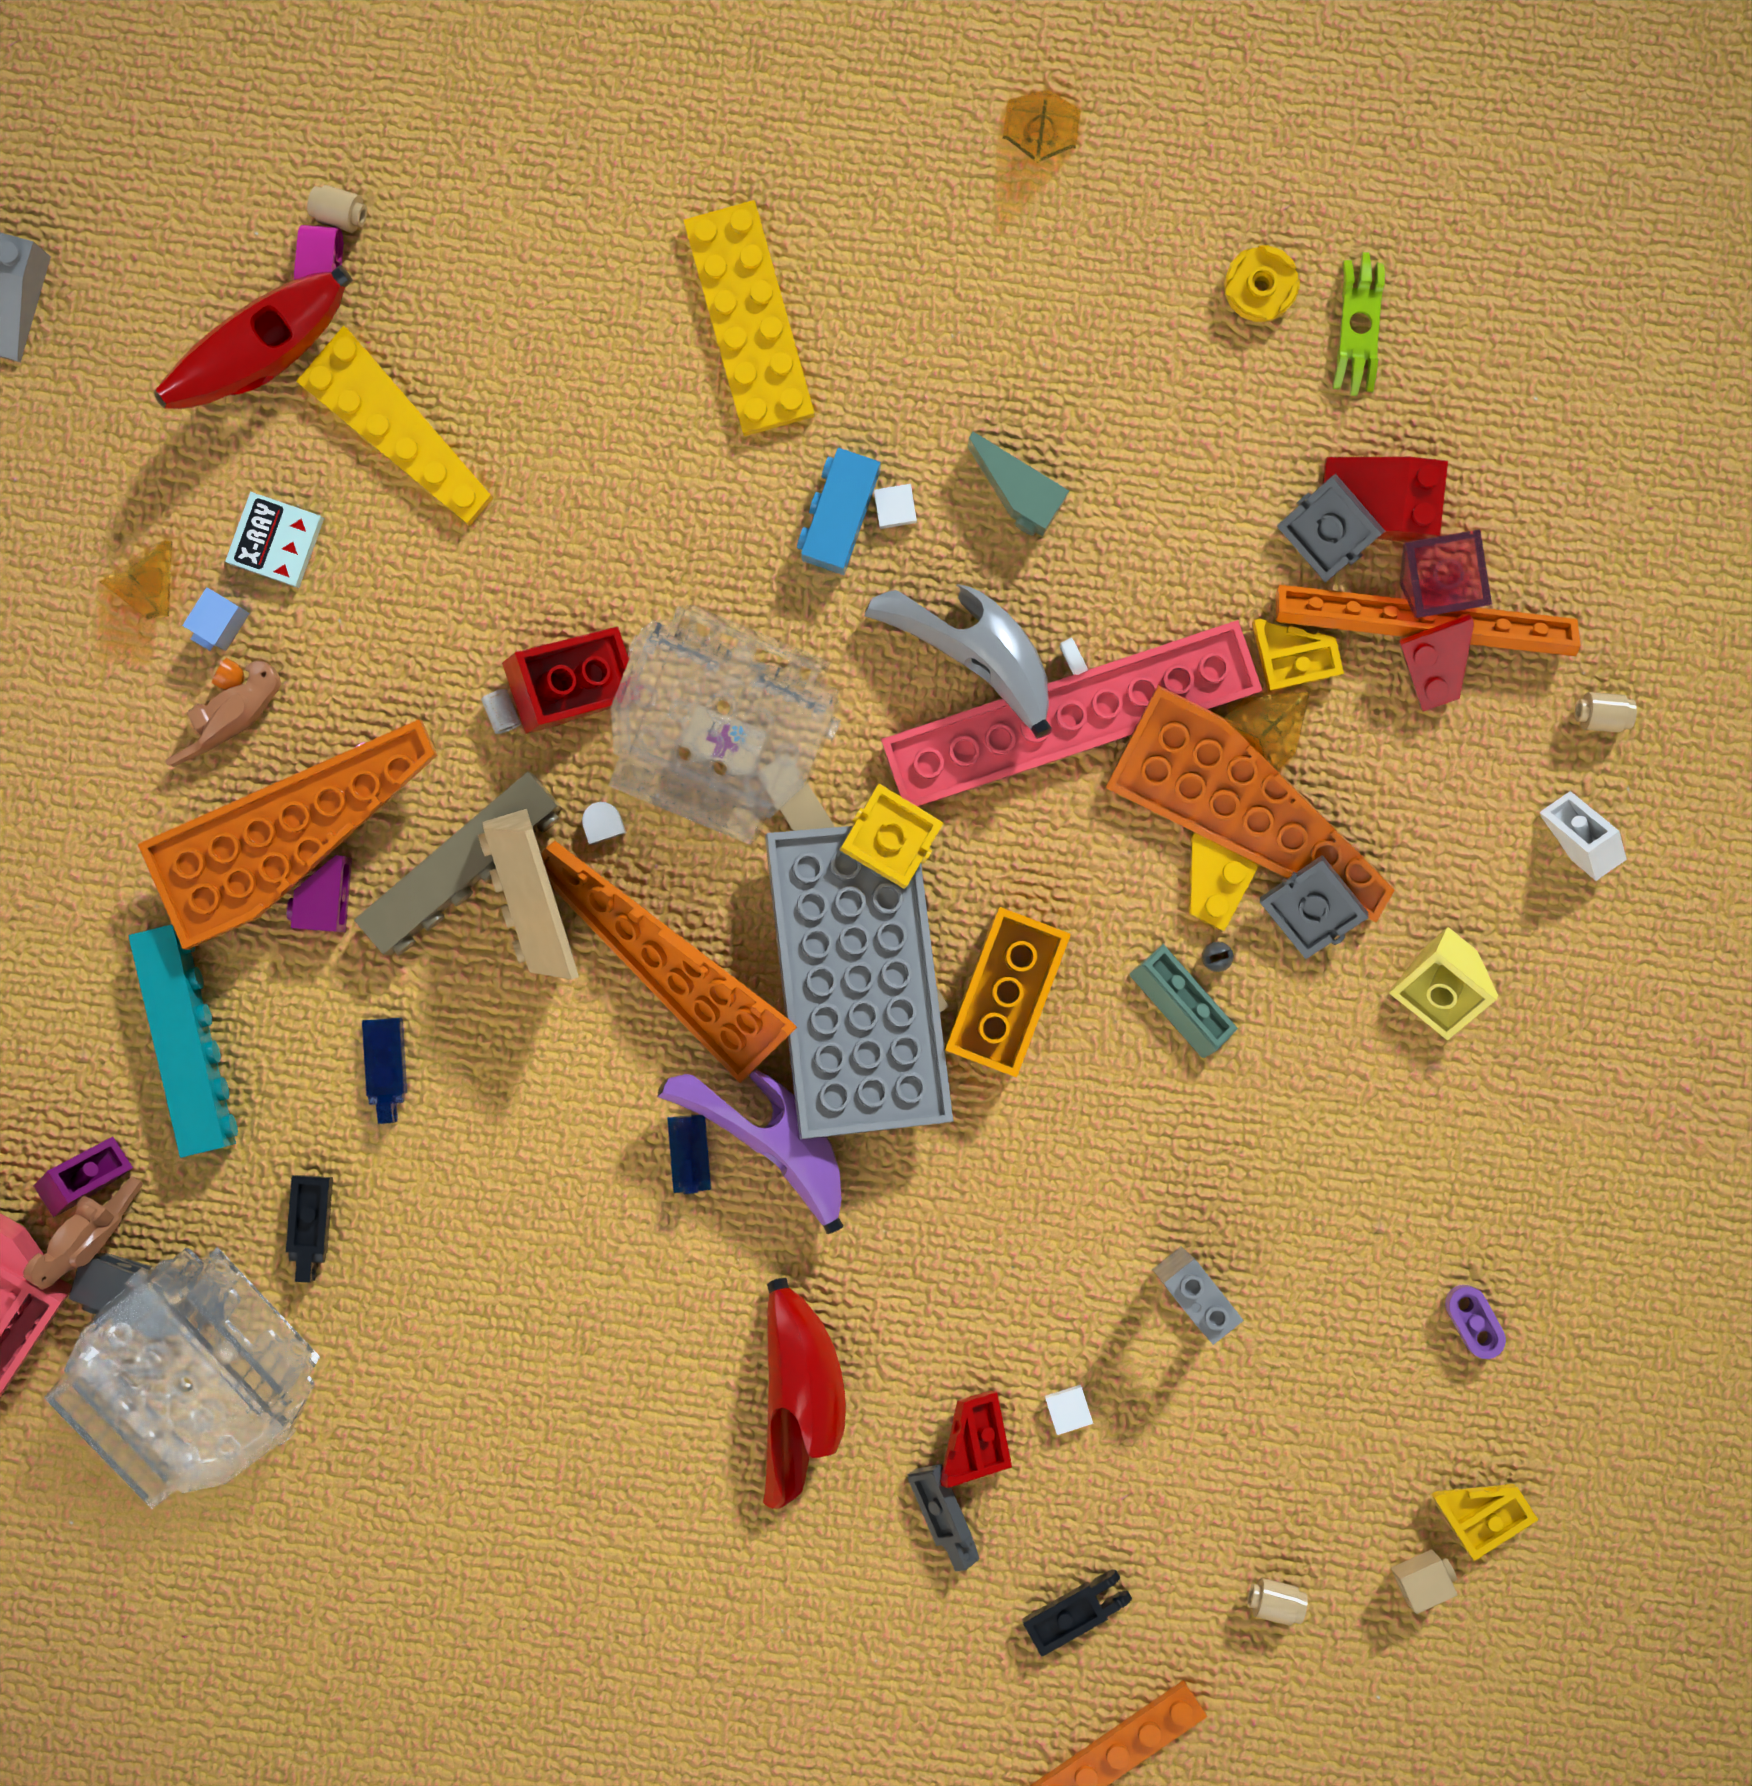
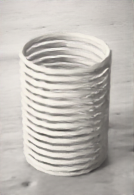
(499, 703)

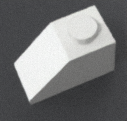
(1584, 835)

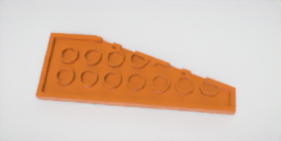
(1221, 787)

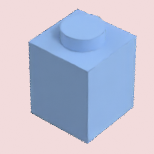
(215, 620)

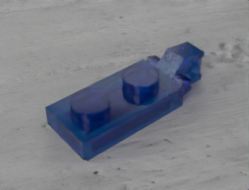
(385, 1066)

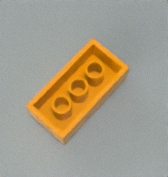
(1007, 991)

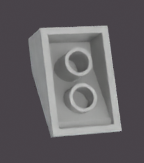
(21, 281)

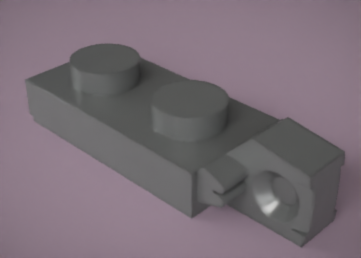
(943, 1516)

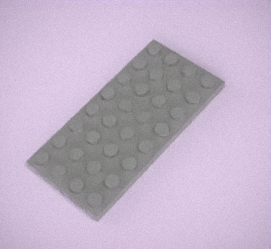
(856, 990)

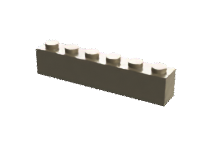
(450, 871)

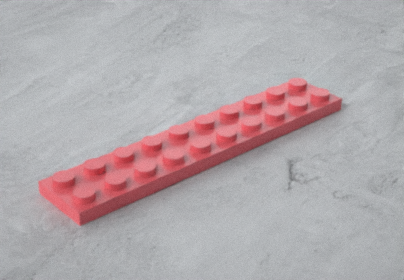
(1082, 711)

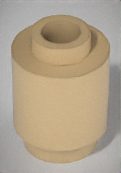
(337, 208)
(1605, 712)
(1277, 1602)

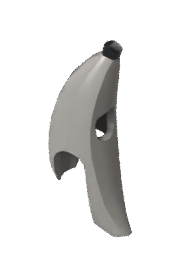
(991, 648)

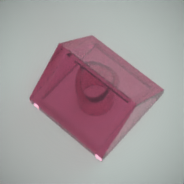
(1445, 574)

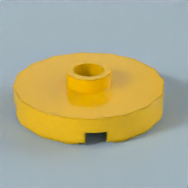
(1265, 265)

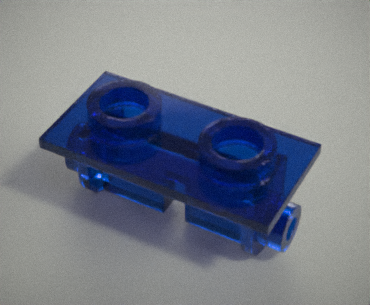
(689, 1154)

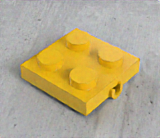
(891, 836)

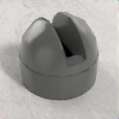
(1215, 948)

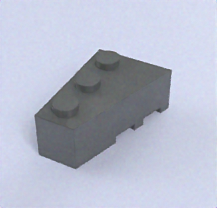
(102, 1280)

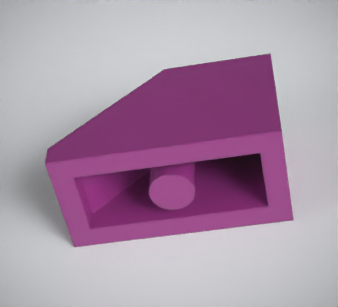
(323, 898)
(82, 1175)

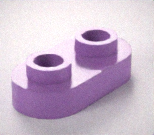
(1475, 1319)

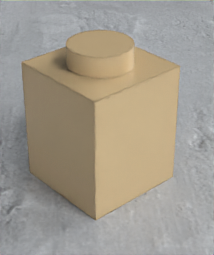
(1425, 1581)

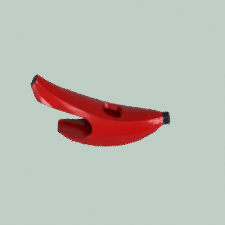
(255, 342)
(803, 1394)

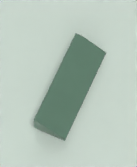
(1183, 1001)

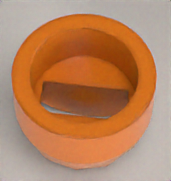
(228, 675)

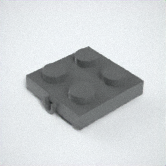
(1330, 528)
(1314, 907)

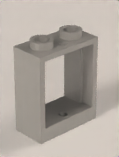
(1197, 1295)

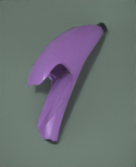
(804, 1163)

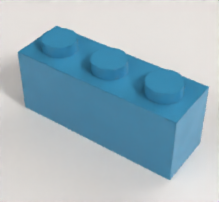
(839, 510)

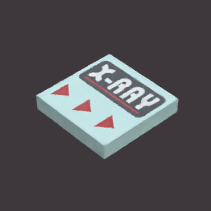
(274, 539)

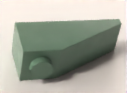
(1023, 491)

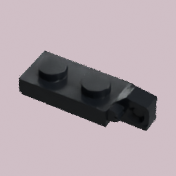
(308, 1224)

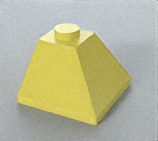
(1446, 984)

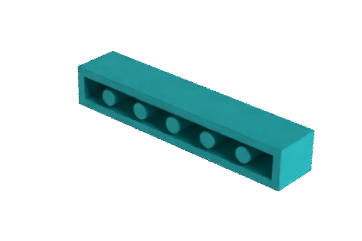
(183, 1042)

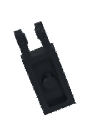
(1074, 1613)

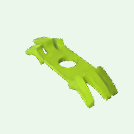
(1352, 344)

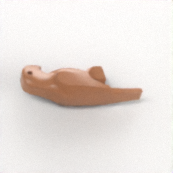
(230, 711)
(80, 1236)

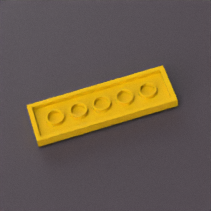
(749, 318)

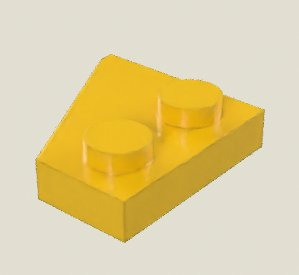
(1295, 656)
(1217, 881)
(1485, 1515)

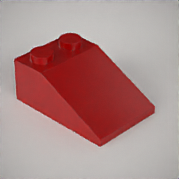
(1397, 491)
(566, 678)

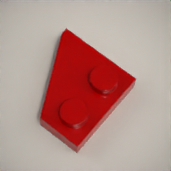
(976, 1441)

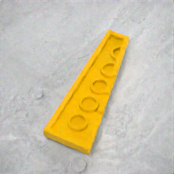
(371, 404)

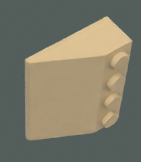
(528, 895)

